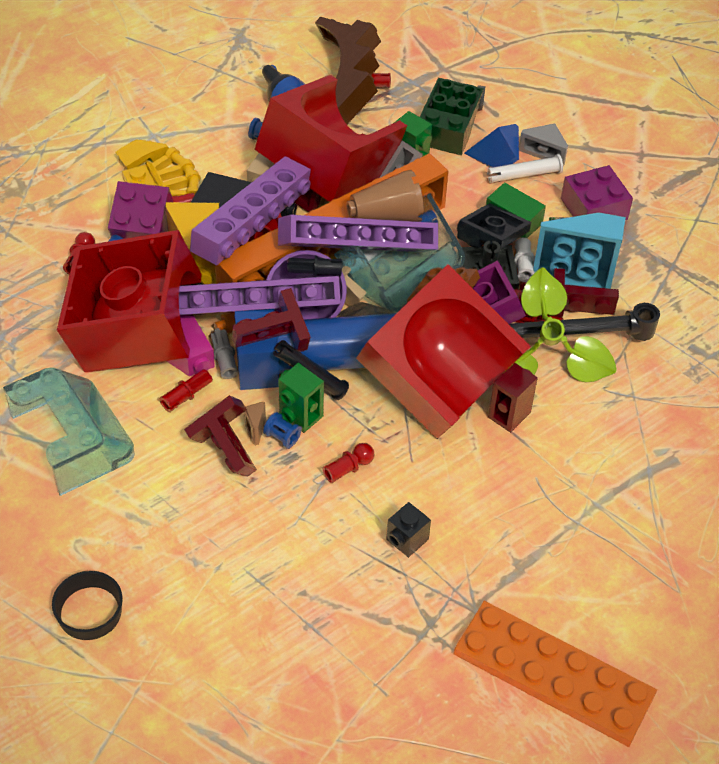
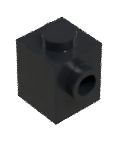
(408, 529)

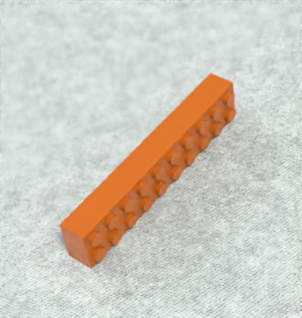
(256, 258)

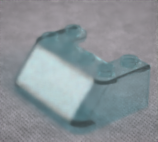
(395, 274)
(94, 435)

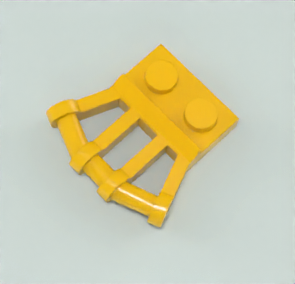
(156, 173)

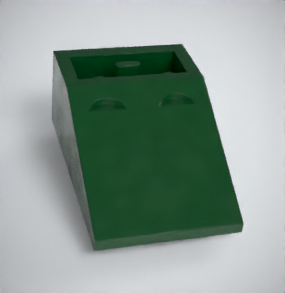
(452, 114)

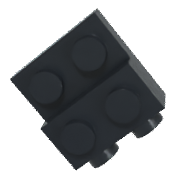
(491, 224)

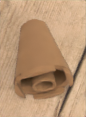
(389, 200)

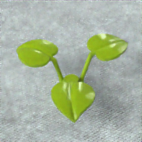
(547, 296)

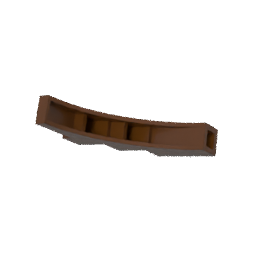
(357, 63)

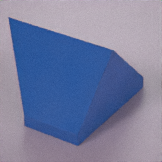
(498, 147)

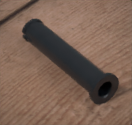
(291, 356)

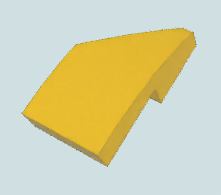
(139, 151)

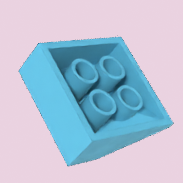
(583, 247)

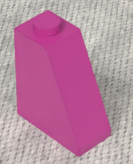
(201, 351)

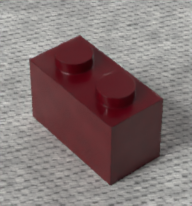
(512, 397)

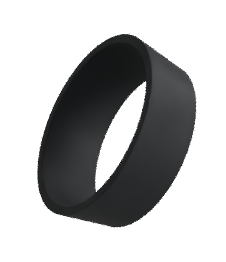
(86, 580)

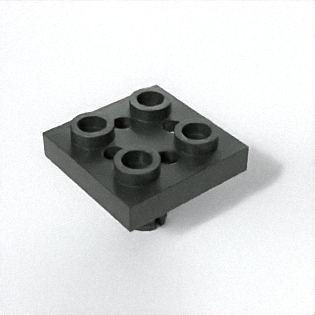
(485, 255)

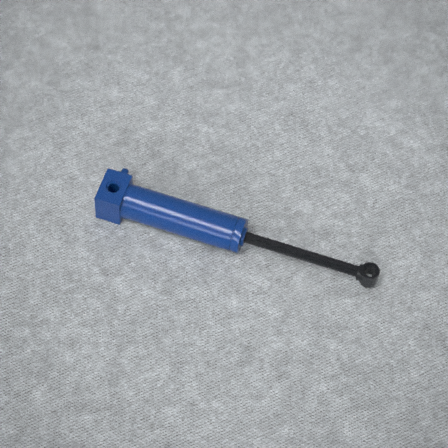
(339, 340)

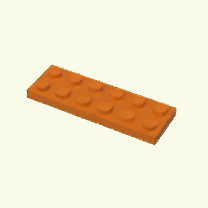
(556, 673)

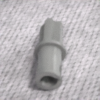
(224, 354)

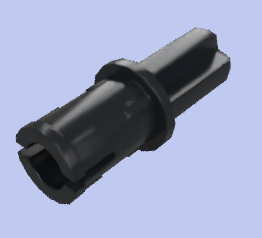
(315, 266)

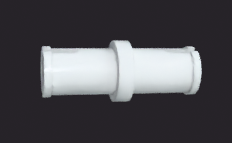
(524, 259)

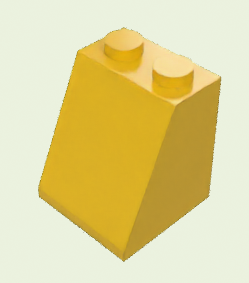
(185, 218)

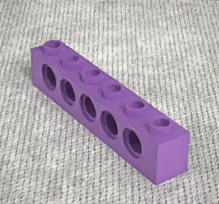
(249, 210)
(352, 232)
(257, 294)

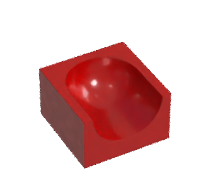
(312, 132)
(126, 301)
(442, 351)

